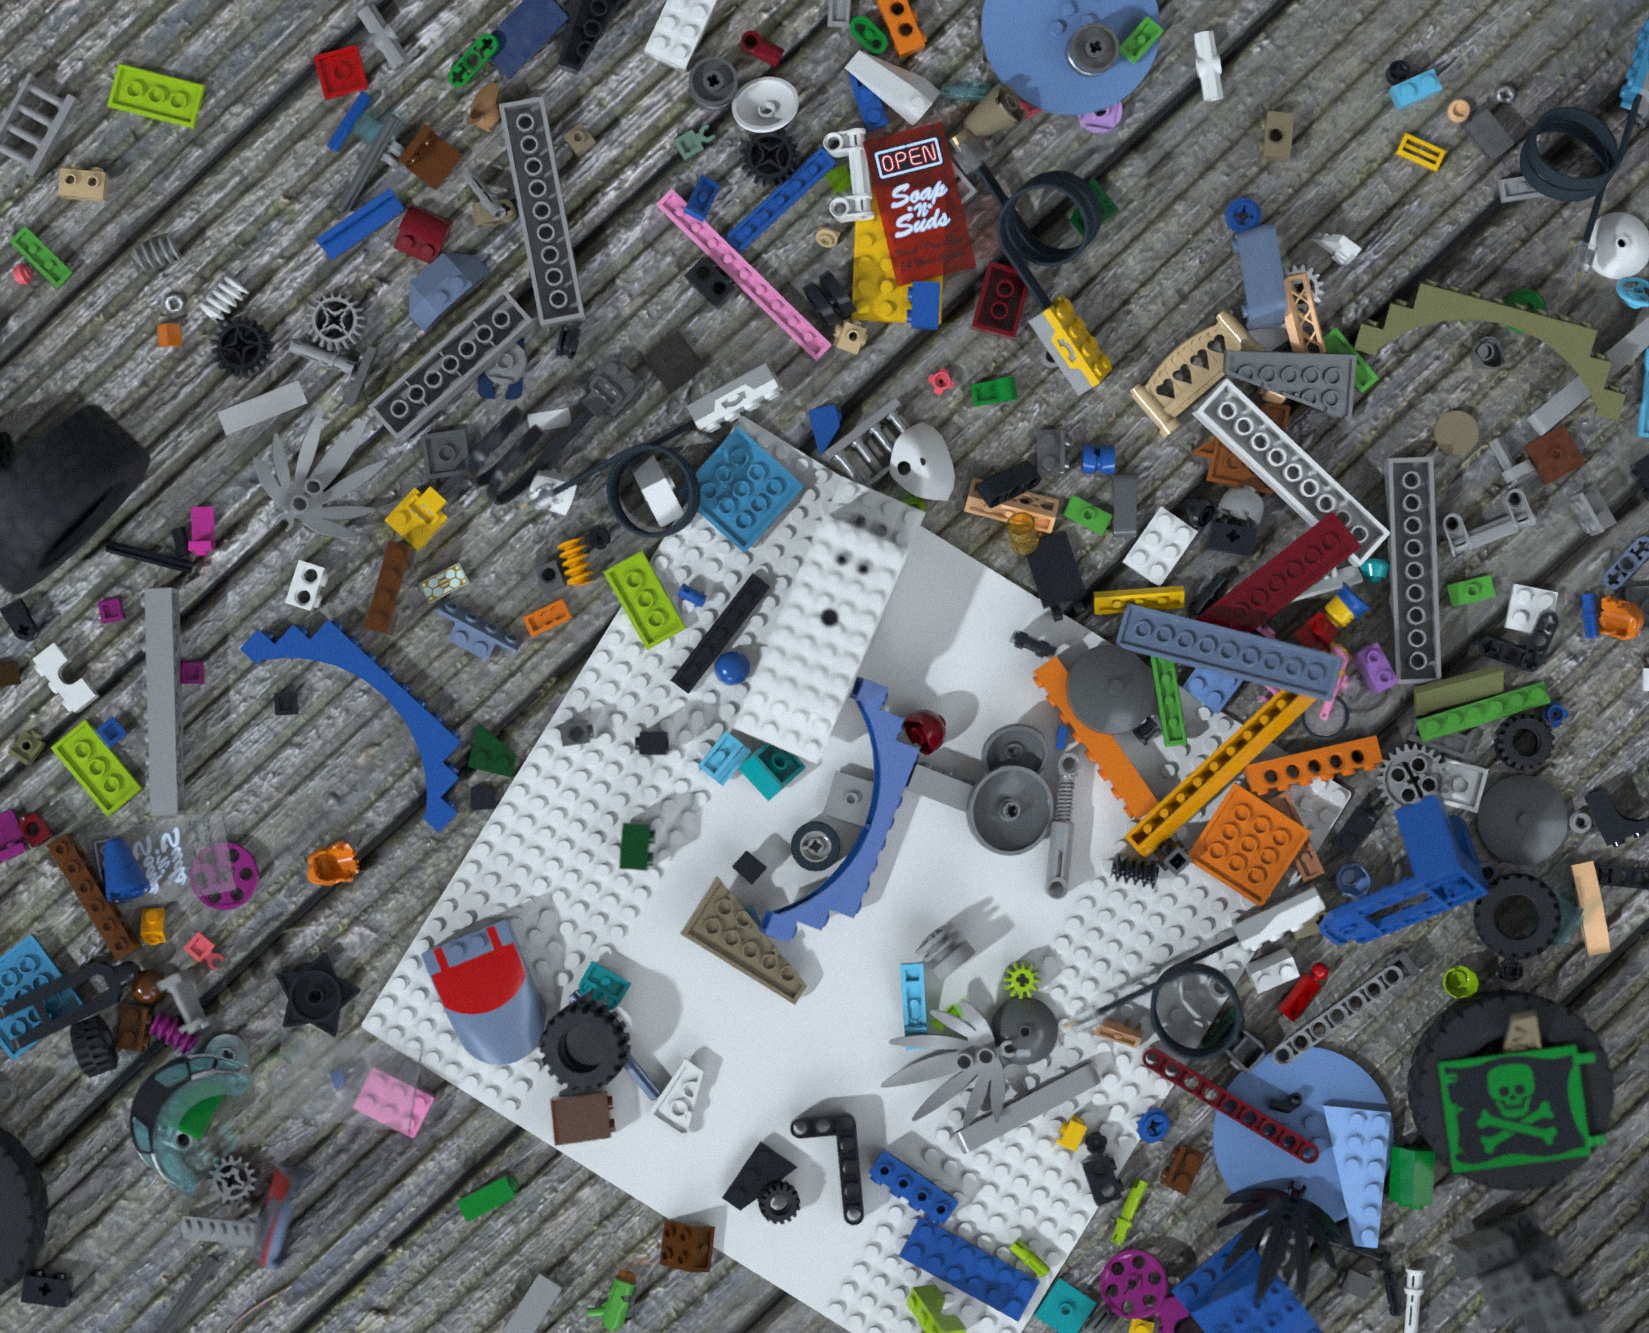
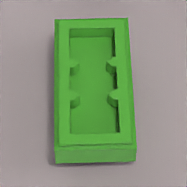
(1087, 515)
(1470, 591)

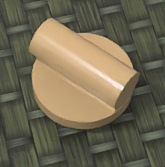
(827, 237)

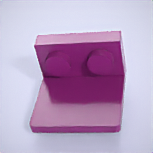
(11, 839)

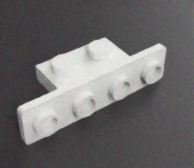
(1332, 581)

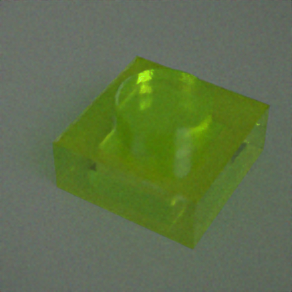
(839, 180)

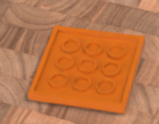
(1248, 844)

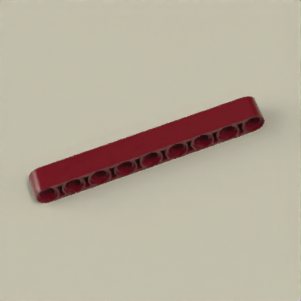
(1241, 1106)

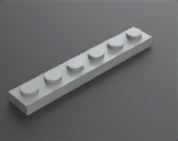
(222, 1230)

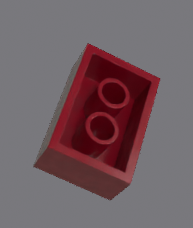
(1000, 302)

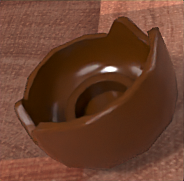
(146, 987)

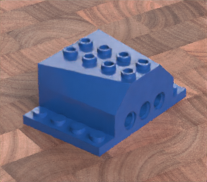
(1227, 1299)

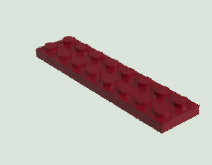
(1283, 576)

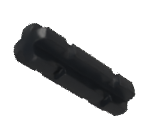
(1392, 1293)

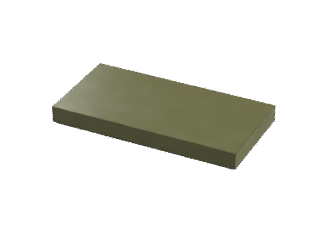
(1458, 690)

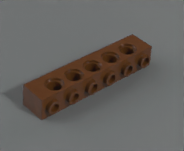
(92, 895)

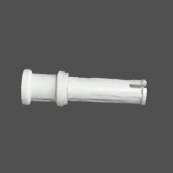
(1414, 1291)

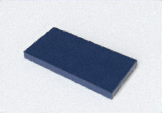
(526, 33)

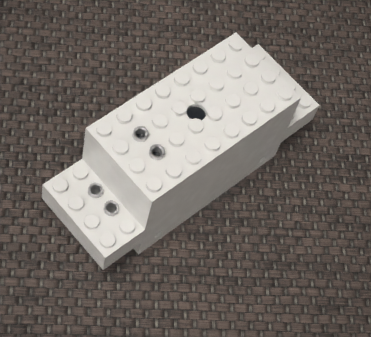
(828, 620)

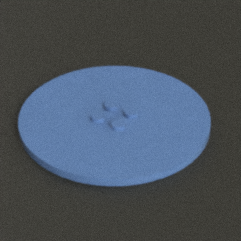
(1028, 47)
(1321, 1079)

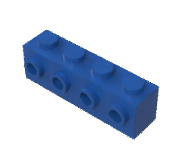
(913, 1186)

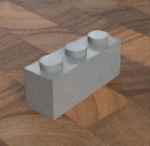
(940, 786)
(535, 1305)

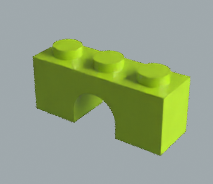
(926, 1306)

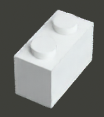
(1272, 970)

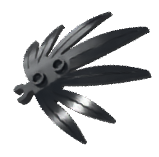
(1289, 1214)

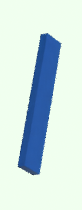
(780, 200)

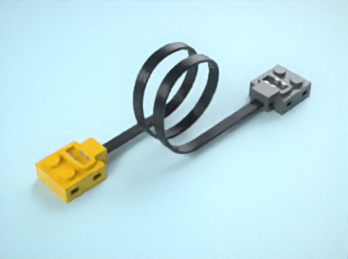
(420, 514)

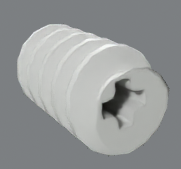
(223, 299)

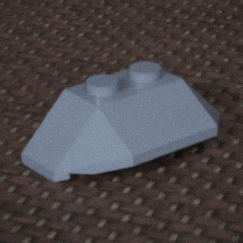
(443, 286)

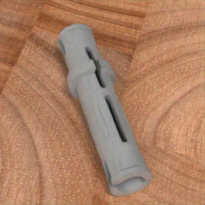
(487, 198)
(318, 355)

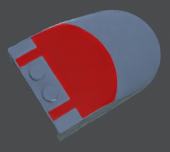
(488, 994)

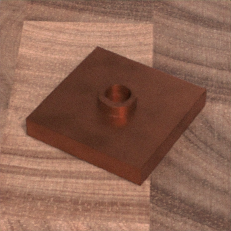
(1554, 455)

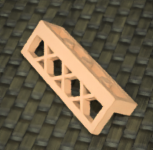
(1292, 317)
(1043, 517)

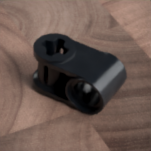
(18, 617)

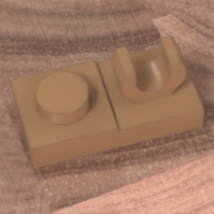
(1120, 1033)

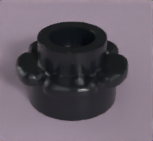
(600, 532)
(1102, 1142)

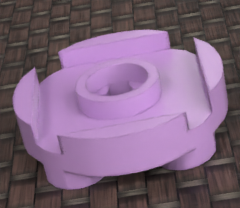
(1103, 123)

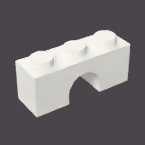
(51, 664)

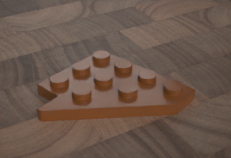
(1227, 468)

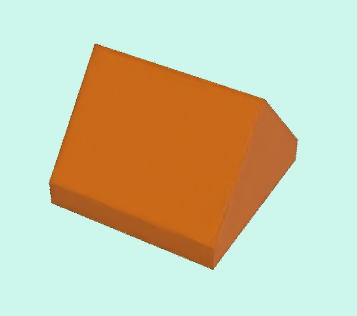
(169, 335)

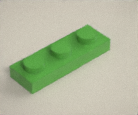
(41, 257)
(1337, 343)

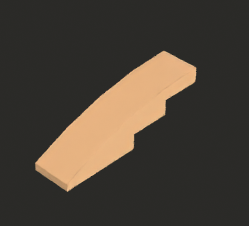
(1589, 898)

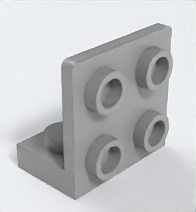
(1592, 510)

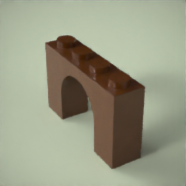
(382, 612)

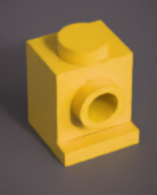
(1071, 1133)

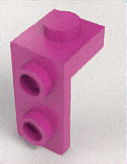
(202, 531)

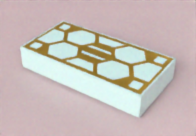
(444, 583)

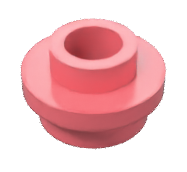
(23, 274)

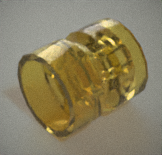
(1022, 533)

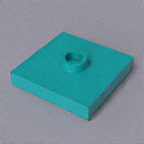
(1065, 1308)

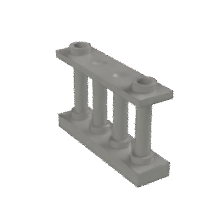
(55, 126)
(855, 439)
(187, 1000)

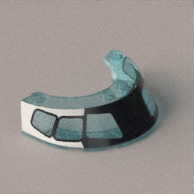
(165, 1100)

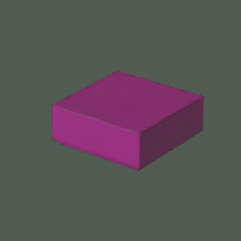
(111, 610)
(193, 672)

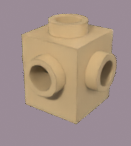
(842, 339)

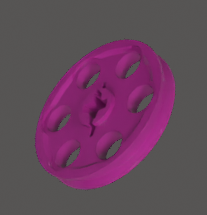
(247, 886)
(1144, 1284)

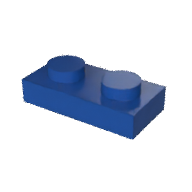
(702, 198)

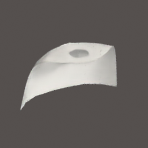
(926, 481)

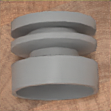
(944, 951)

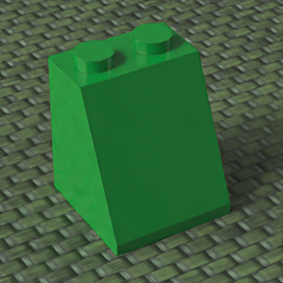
(200, 1117)

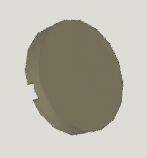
(1456, 432)

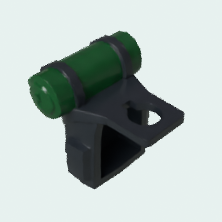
(1246, 1049)

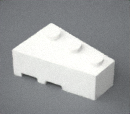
(657, 489)

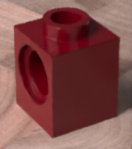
(45, 831)

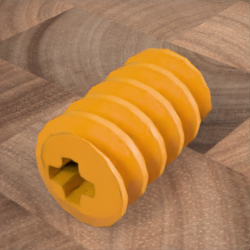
(575, 562)

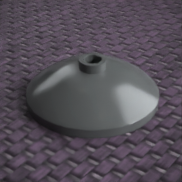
(1029, 751)
(1027, 1013)

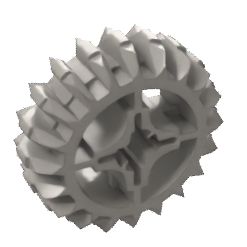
(328, 328)

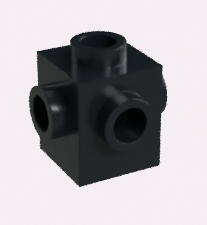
(1172, 856)

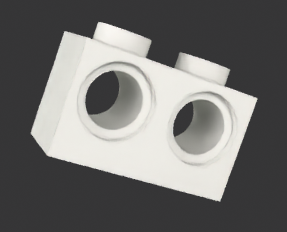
(300, 584)

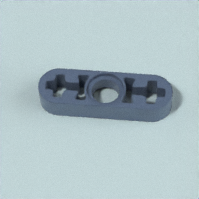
(1634, 546)

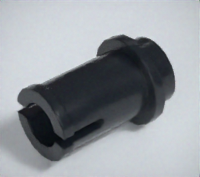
(180, 542)

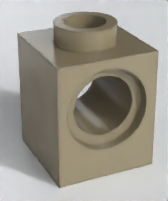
(579, 140)

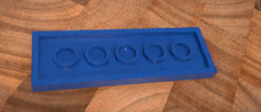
(969, 1268)

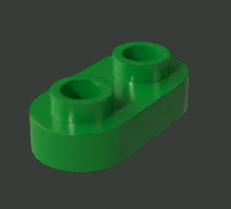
(869, 35)

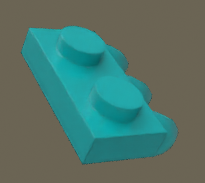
(604, 984)

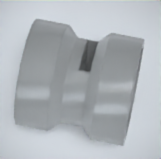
(396, 150)

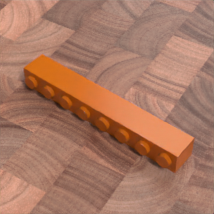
(1100, 748)

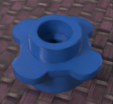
(1554, 720)

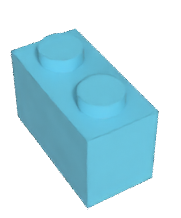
(1415, 90)

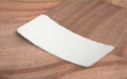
(550, 419)

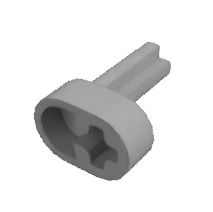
(1511, 470)

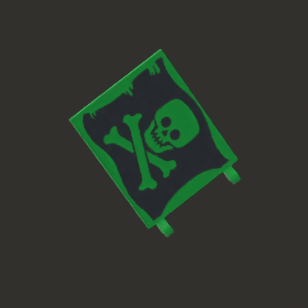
(1516, 1108)

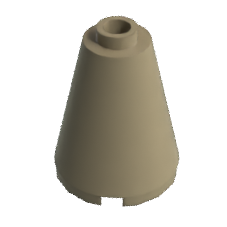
(995, 112)

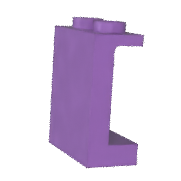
(1374, 668)

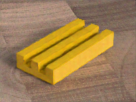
(1434, 167)

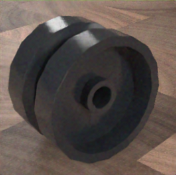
(831, 297)

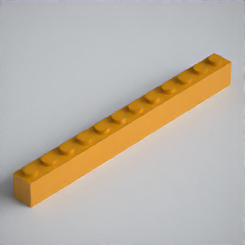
(1217, 770)

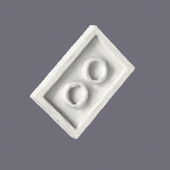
(1160, 546)

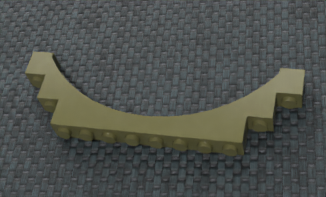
(1440, 304)

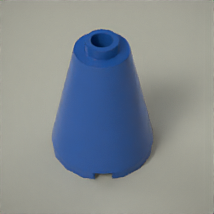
(122, 872)

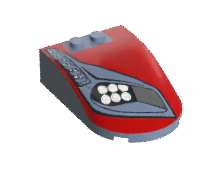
(276, 1214)

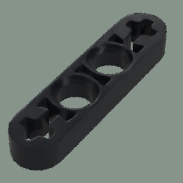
(1631, 875)

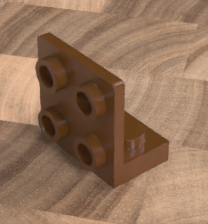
(430, 157)
(687, 1246)

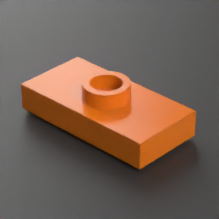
(547, 617)

